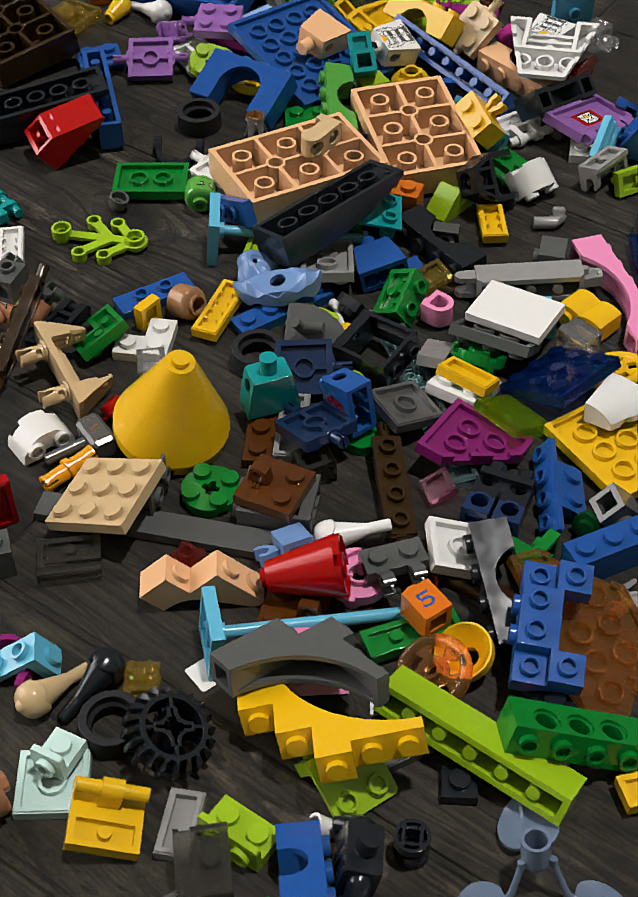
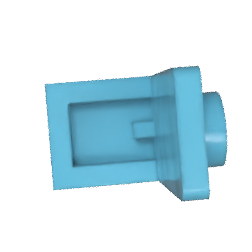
(31, 653)

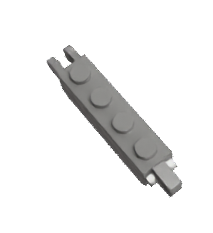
(542, 278)

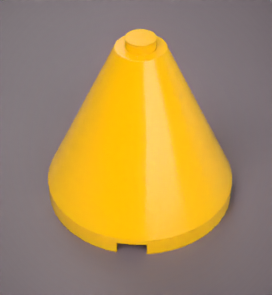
(172, 413)

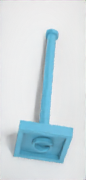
(217, 230)
(215, 632)

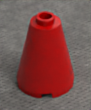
(310, 570)

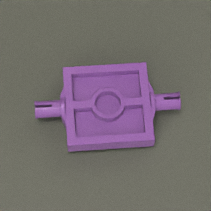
(213, 20)
(151, 59)

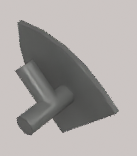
(311, 322)

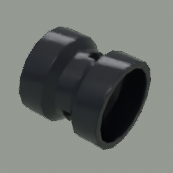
(411, 853)

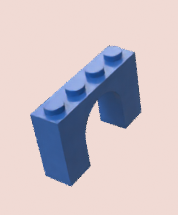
(227, 68)

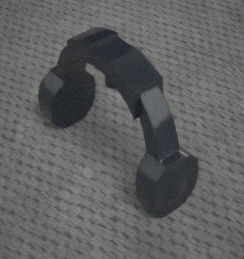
(157, 150)

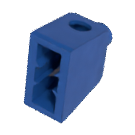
(375, 261)

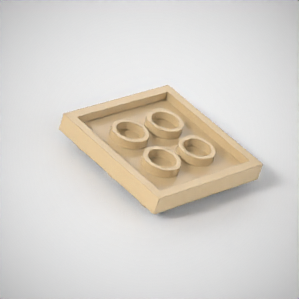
(106, 495)

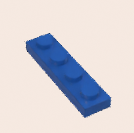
(270, 317)

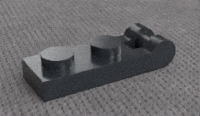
(65, 313)

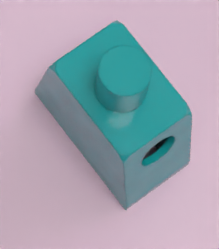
(267, 386)

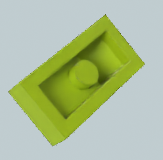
(447, 202)

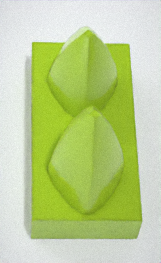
(625, 181)

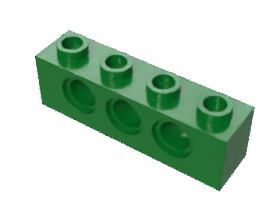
(569, 734)

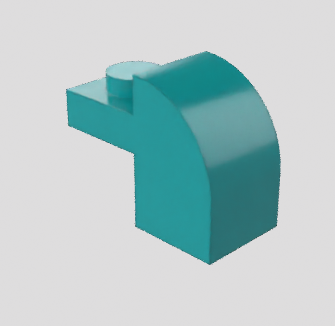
(361, 54)

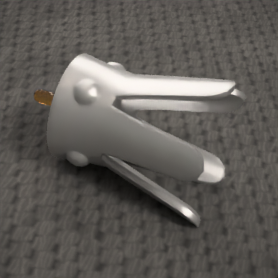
(255, 122)

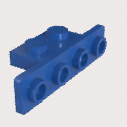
(557, 488)

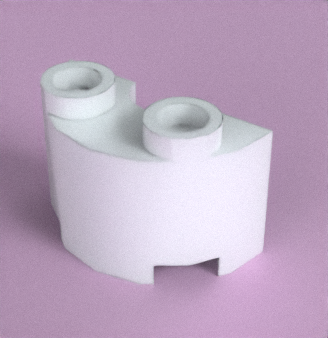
(530, 179)
(36, 434)

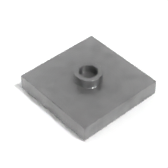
(405, 407)

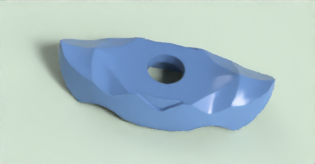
(297, 284)

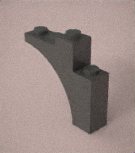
(315, 656)

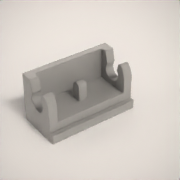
(600, 165)

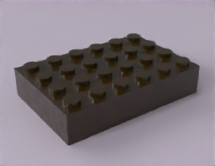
(32, 39)

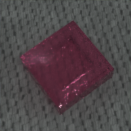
(438, 487)

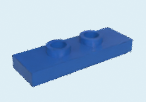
(237, 211)
(125, 303)

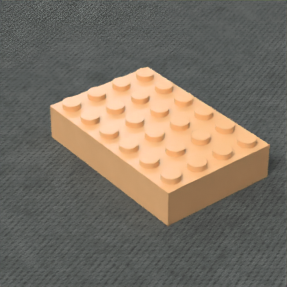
(415, 129)
(275, 172)

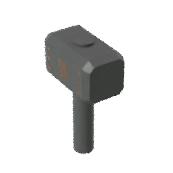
(91, 432)

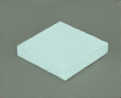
(45, 797)

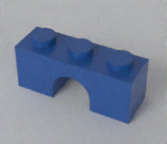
(302, 862)

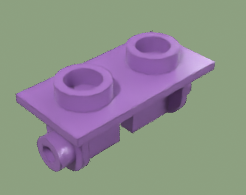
(173, 29)

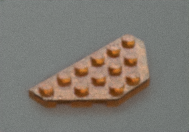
(604, 633)

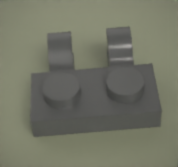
(394, 559)

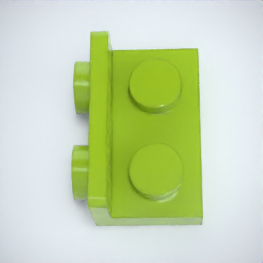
(250, 835)

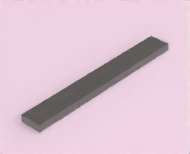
(174, 528)

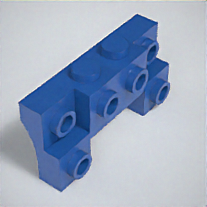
(536, 634)

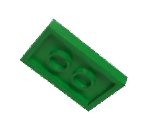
(152, 180)

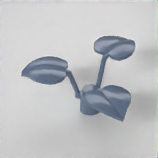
(533, 836)

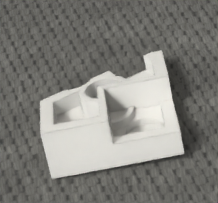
(612, 403)

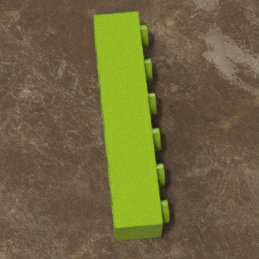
(476, 745)

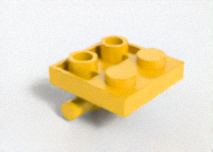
(106, 817)

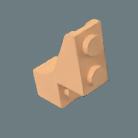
(173, 582)

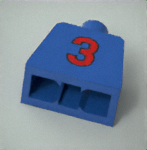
(352, 396)

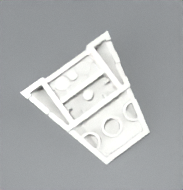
(548, 54)

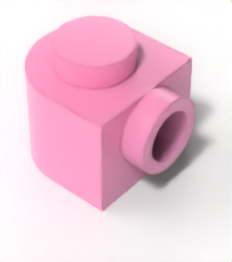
(437, 309)

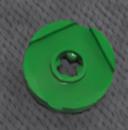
(478, 356)
(209, 477)

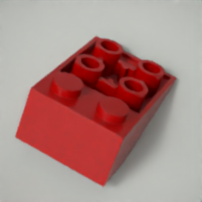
(64, 129)

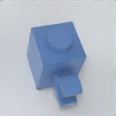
(283, 540)

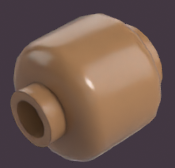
(186, 301)

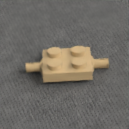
(479, 28)

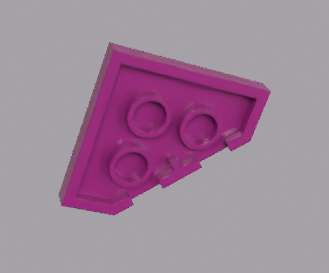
(469, 438)

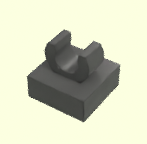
(447, 231)

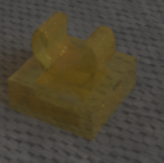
(141, 676)

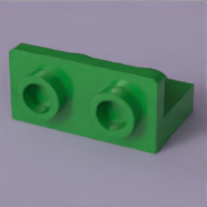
(402, 295)

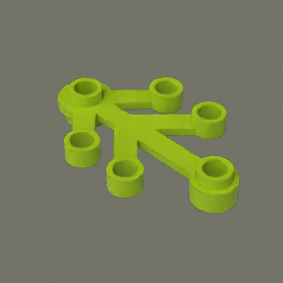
(131, 240)

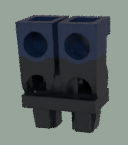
(499, 495)

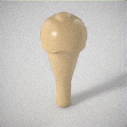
(36, 697)

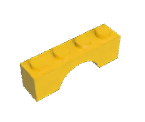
(440, 24)

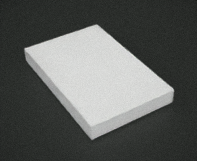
(515, 312)

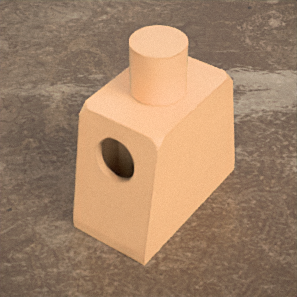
(322, 36)

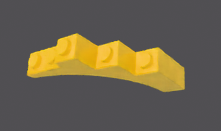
(334, 739)

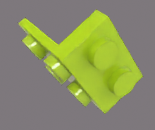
(353, 795)

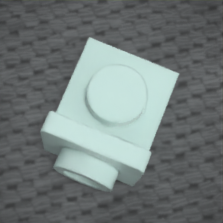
(58, 754)

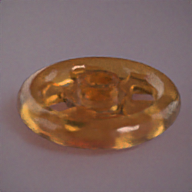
(454, 651)

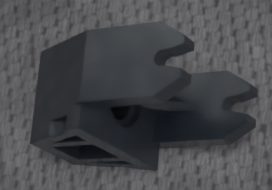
(487, 191)

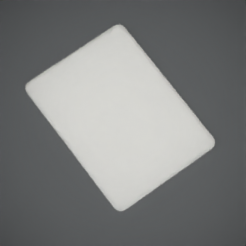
(198, 674)

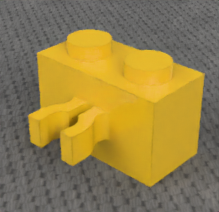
(481, 117)

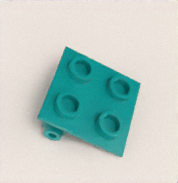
(386, 216)

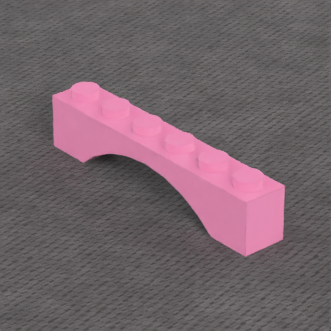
(616, 281)

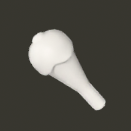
(158, 10)
(351, 531)

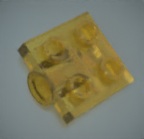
(78, 14)

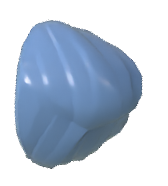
(254, 263)

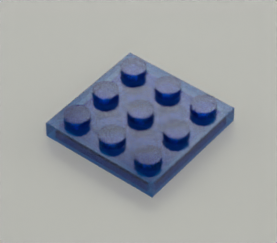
(560, 376)

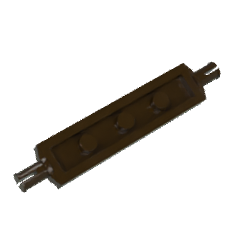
(20, 320)
(392, 484)

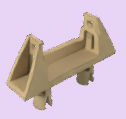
(51, 341)

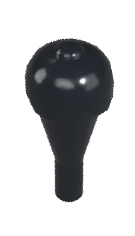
(103, 669)

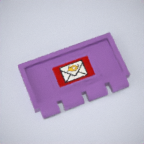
(583, 118)

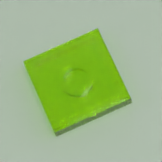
(510, 415)

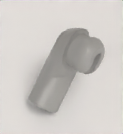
(557, 218)

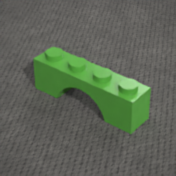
(336, 85)

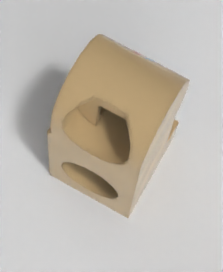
(319, 138)

